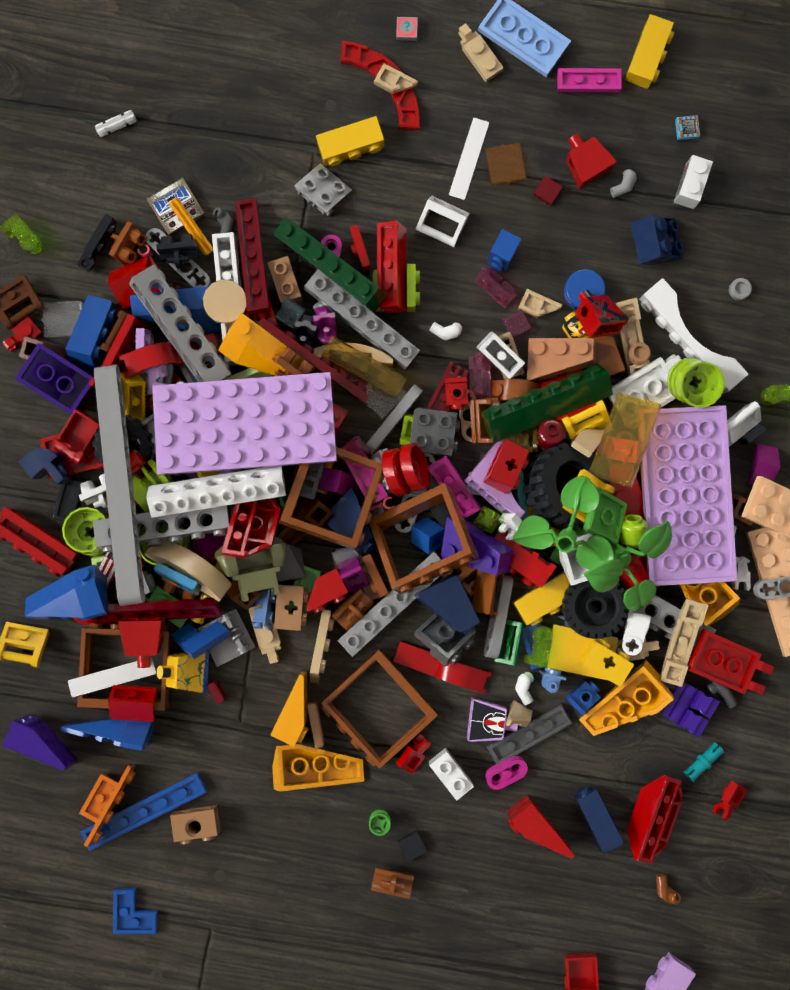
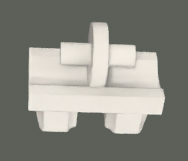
(93, 495)

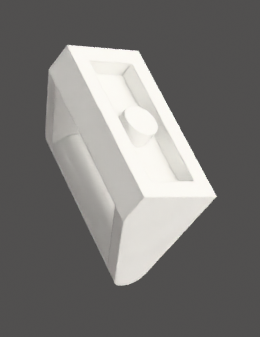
(447, 210)
(743, 421)

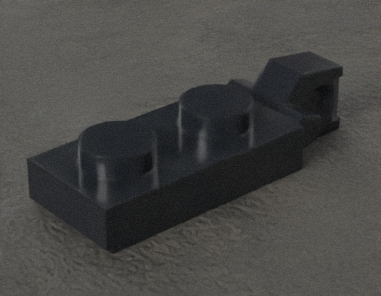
(96, 243)

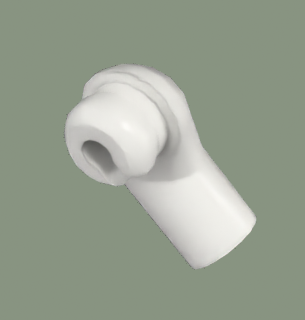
(448, 332)

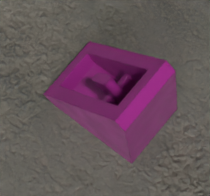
(764, 463)
(335, 482)
(207, 546)
(352, 574)

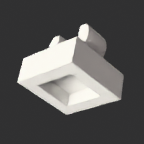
(509, 522)

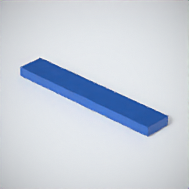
(149, 809)

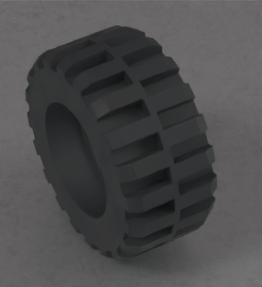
(541, 482)

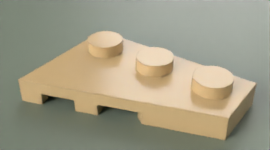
(321, 646)

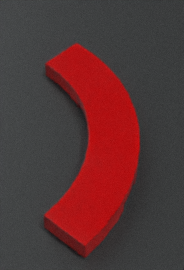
(371, 61)

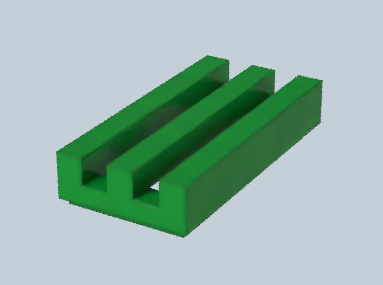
(517, 643)

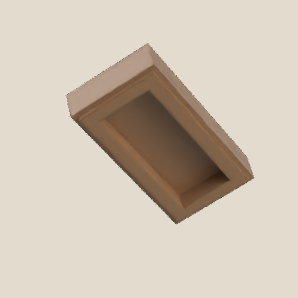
(316, 724)

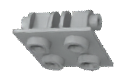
(322, 189)
(235, 644)

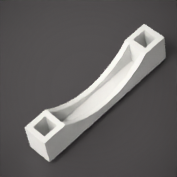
(662, 303)

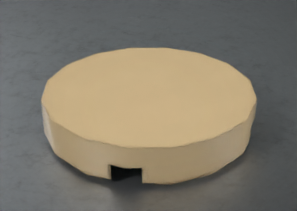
(224, 301)

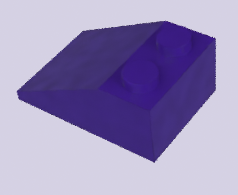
(55, 379)
(38, 741)

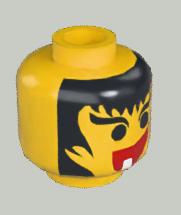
(573, 327)

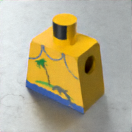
(185, 672)

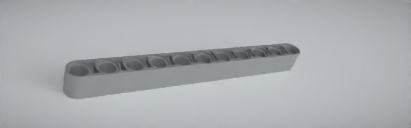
(119, 486)

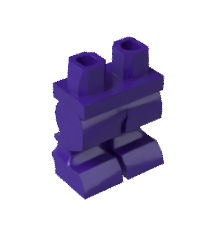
(679, 711)

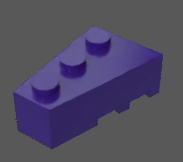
(492, 554)

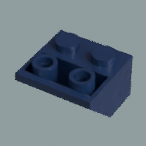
(657, 240)

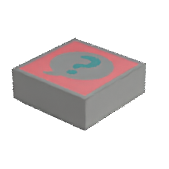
(407, 28)

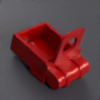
(77, 437)
(581, 971)

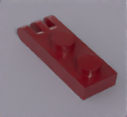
(438, 400)

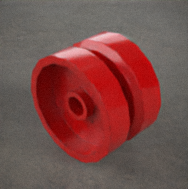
(405, 469)

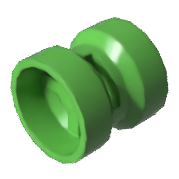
(377, 825)

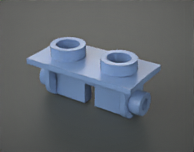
(266, 615)
(551, 679)

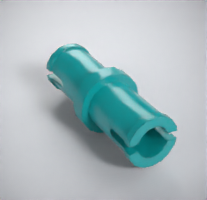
(704, 762)

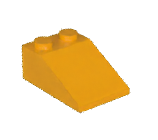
(293, 718)

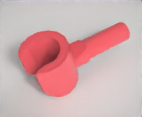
(149, 252)
(382, 505)

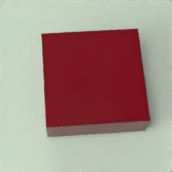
(547, 190)
(217, 692)

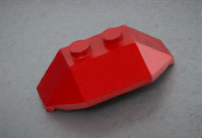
(251, 528)
(654, 817)

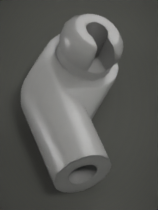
(627, 184)

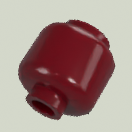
(550, 433)

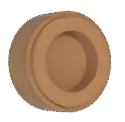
(639, 353)

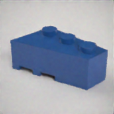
(90, 332)

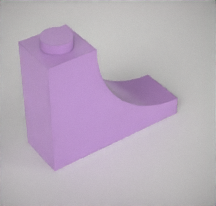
(502, 502)

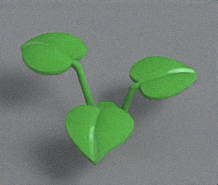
(577, 495)
(606, 575)

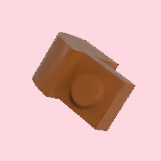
(511, 388)

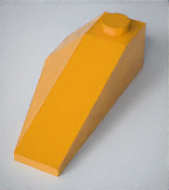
(253, 346)
(715, 594)
(637, 697)
(311, 767)

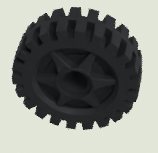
(594, 624)

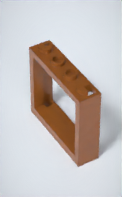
(411, 508)
(364, 517)
(86, 665)
(358, 740)

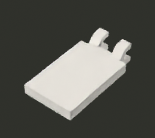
(648, 382)

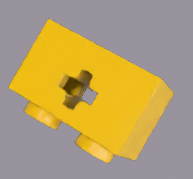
(620, 664)

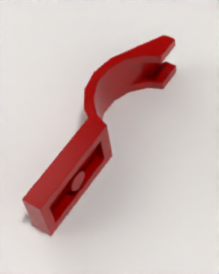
(156, 355)
(457, 674)

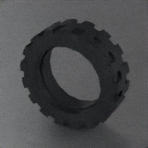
(139, 430)

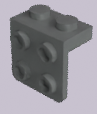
(435, 431)

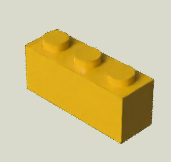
(650, 52)
(350, 141)
(542, 600)

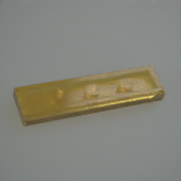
(364, 366)

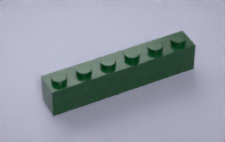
(330, 264)
(547, 403)

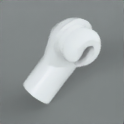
(522, 686)

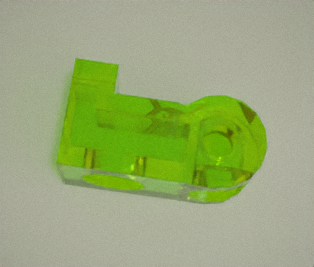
(27, 238)
(776, 394)
(486, 519)
(541, 647)

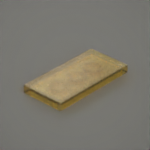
(625, 439)

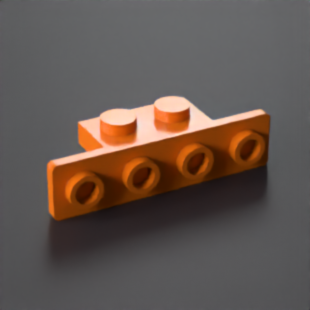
(102, 800)

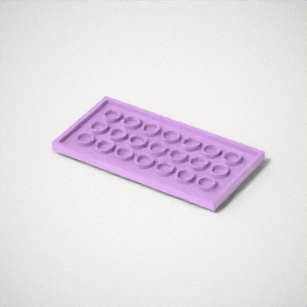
(244, 423)
(690, 486)

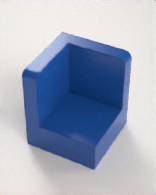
(427, 535)

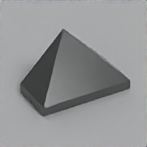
(293, 566)

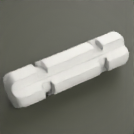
(115, 123)

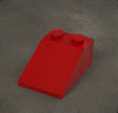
(534, 826)

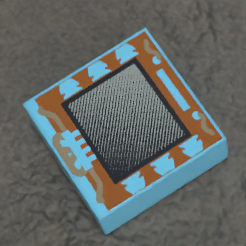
(687, 127)

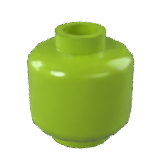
(632, 530)

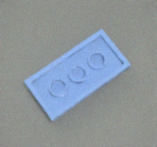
(524, 36)

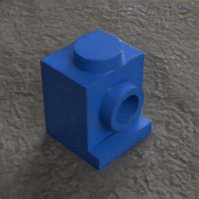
(575, 696)

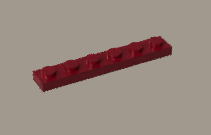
(252, 257)
(321, 364)
(169, 609)

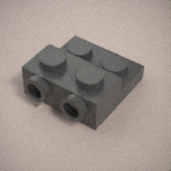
(443, 641)

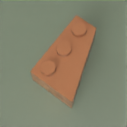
(559, 356)

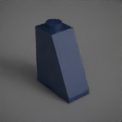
(345, 518)
(450, 603)
(598, 819)

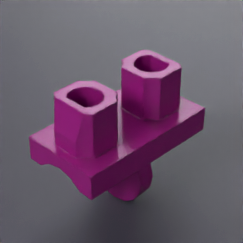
(325, 324)

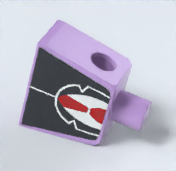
(487, 721)

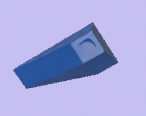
(189, 297)
(76, 595)
(125, 733)

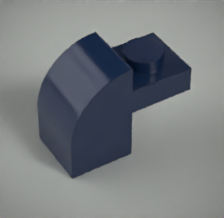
(43, 461)

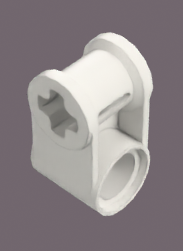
(635, 628)

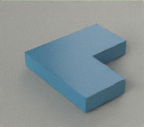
(181, 580)

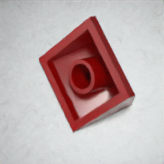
(121, 277)

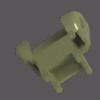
(255, 571)

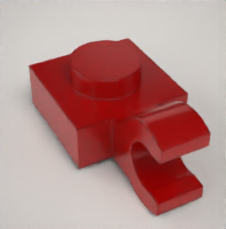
(24, 328)
(413, 756)
(731, 798)

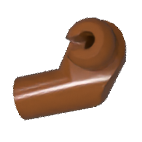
(665, 892)

